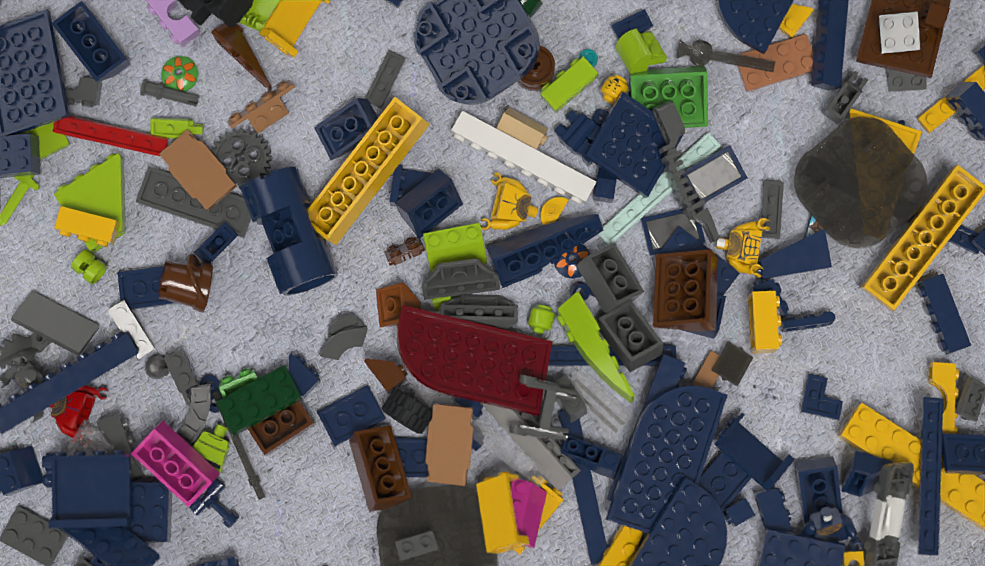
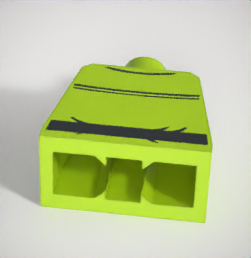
(213, 447)

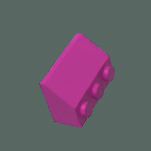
(528, 508)

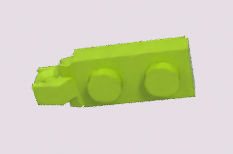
(174, 127)

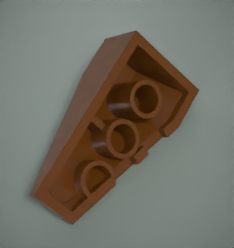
(236, 45)

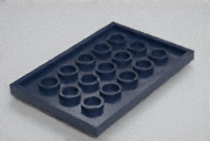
(30, 75)

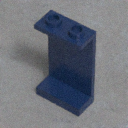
(751, 454)

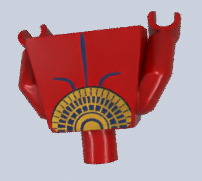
(75, 408)

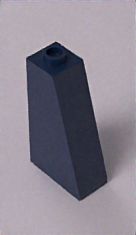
(801, 257)

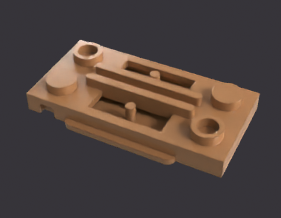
(197, 170)
(449, 444)

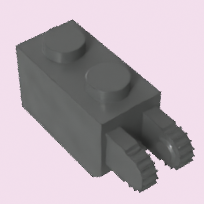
(844, 99)
(181, 373)

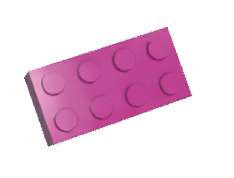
(175, 463)

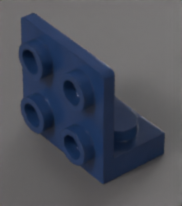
(405, 181)

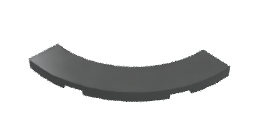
(196, 415)

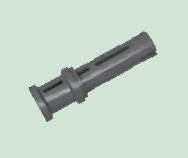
(160, 91)

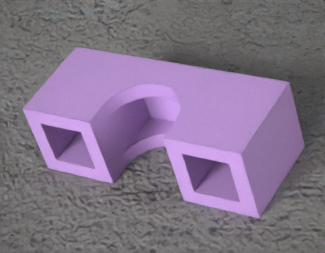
(181, 30)

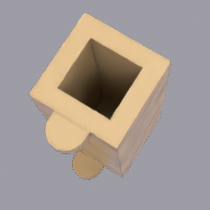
(523, 128)

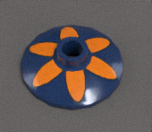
(566, 267)

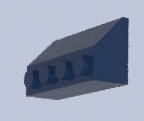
(90, 43)

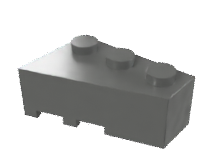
(116, 430)

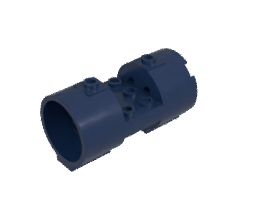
(281, 206)

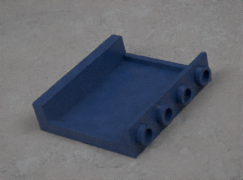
(91, 490)

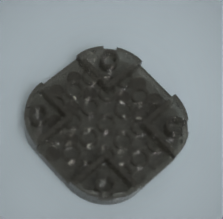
(860, 182)
(451, 515)

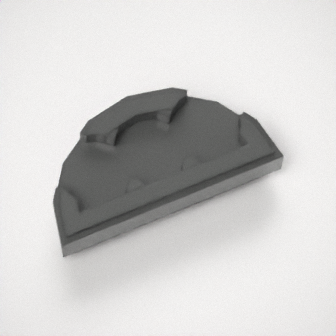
(343, 321)

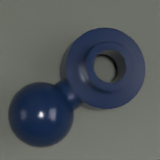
(584, 292)
(47, 478)

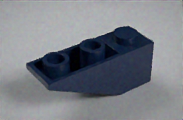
(592, 456)

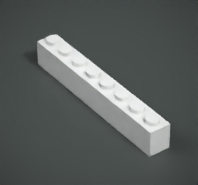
(523, 157)

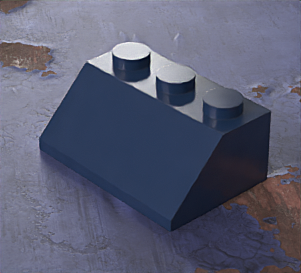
(429, 203)

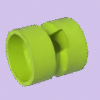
(95, 269)

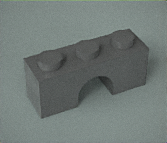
(87, 92)

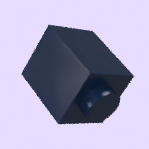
(738, 513)

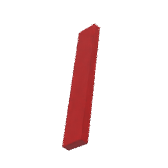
(111, 135)

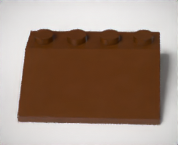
(686, 291)

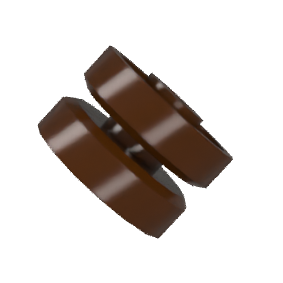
(538, 78)

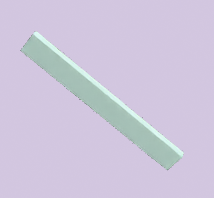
(641, 206)

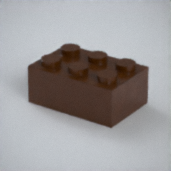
(281, 428)

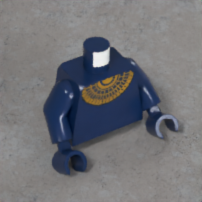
(831, 526)

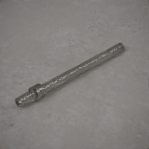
(254, 479)

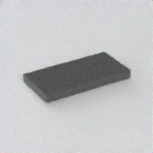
(55, 323)

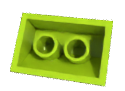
(455, 245)

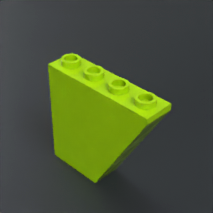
(98, 193)

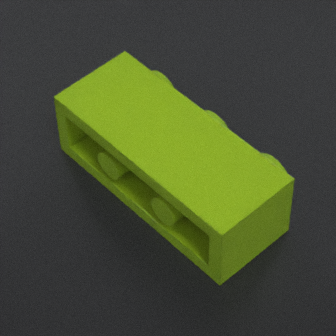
(569, 84)

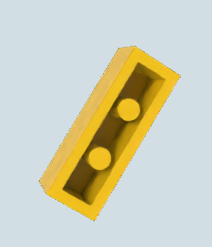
(86, 226)

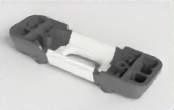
(891, 491)

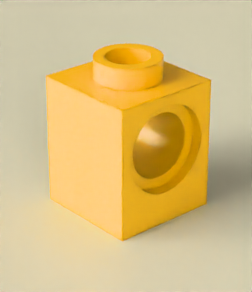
(858, 557)

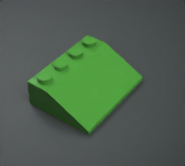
(682, 85)

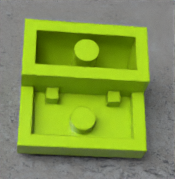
(639, 50)

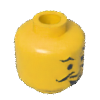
(613, 87)

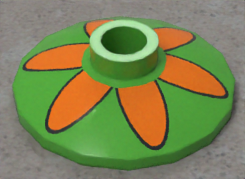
(179, 82)

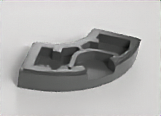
(343, 340)

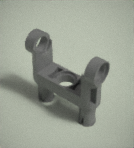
(545, 427)

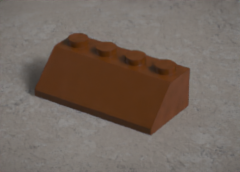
(379, 468)

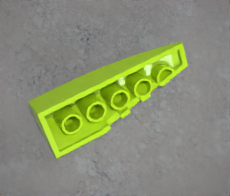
(584, 333)

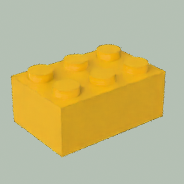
(764, 322)

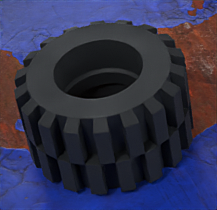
(407, 411)

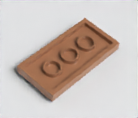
(792, 60)

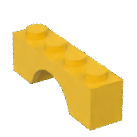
(944, 378)

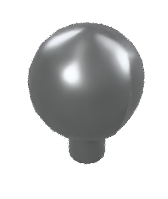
(156, 367)

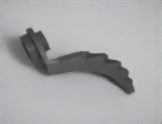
(21, 348)

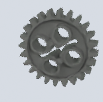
(256, 166)

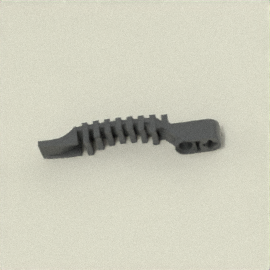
(671, 128)

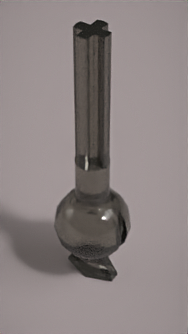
(701, 54)

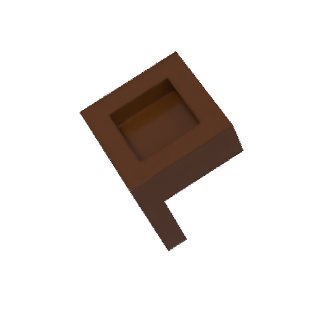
(937, 17)

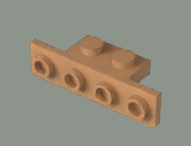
(265, 111)

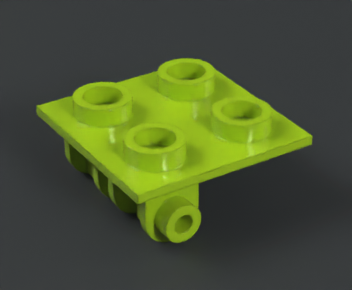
(259, 13)

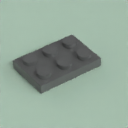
(33, 536)

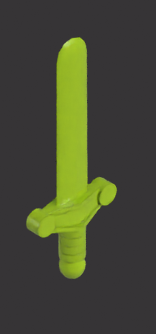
(16, 197)

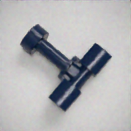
(210, 500)

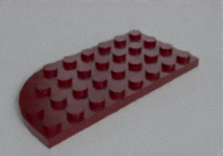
(472, 359)

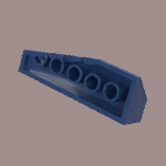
(534, 249)

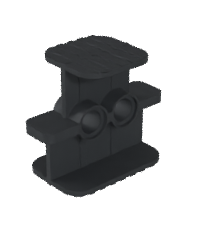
(226, 10)

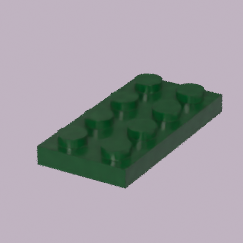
(259, 400)

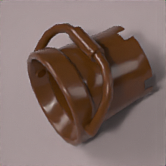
(186, 283)

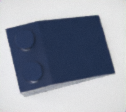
(346, 127)
(818, 485)

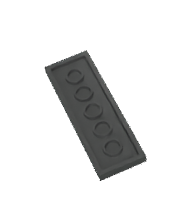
(164, 193)

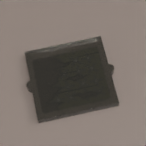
(732, 363)

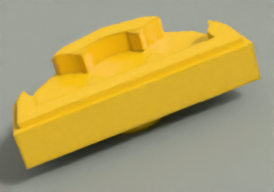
(552, 209)

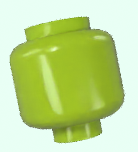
(541, 319)

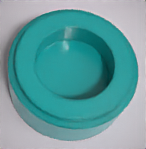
(590, 56)

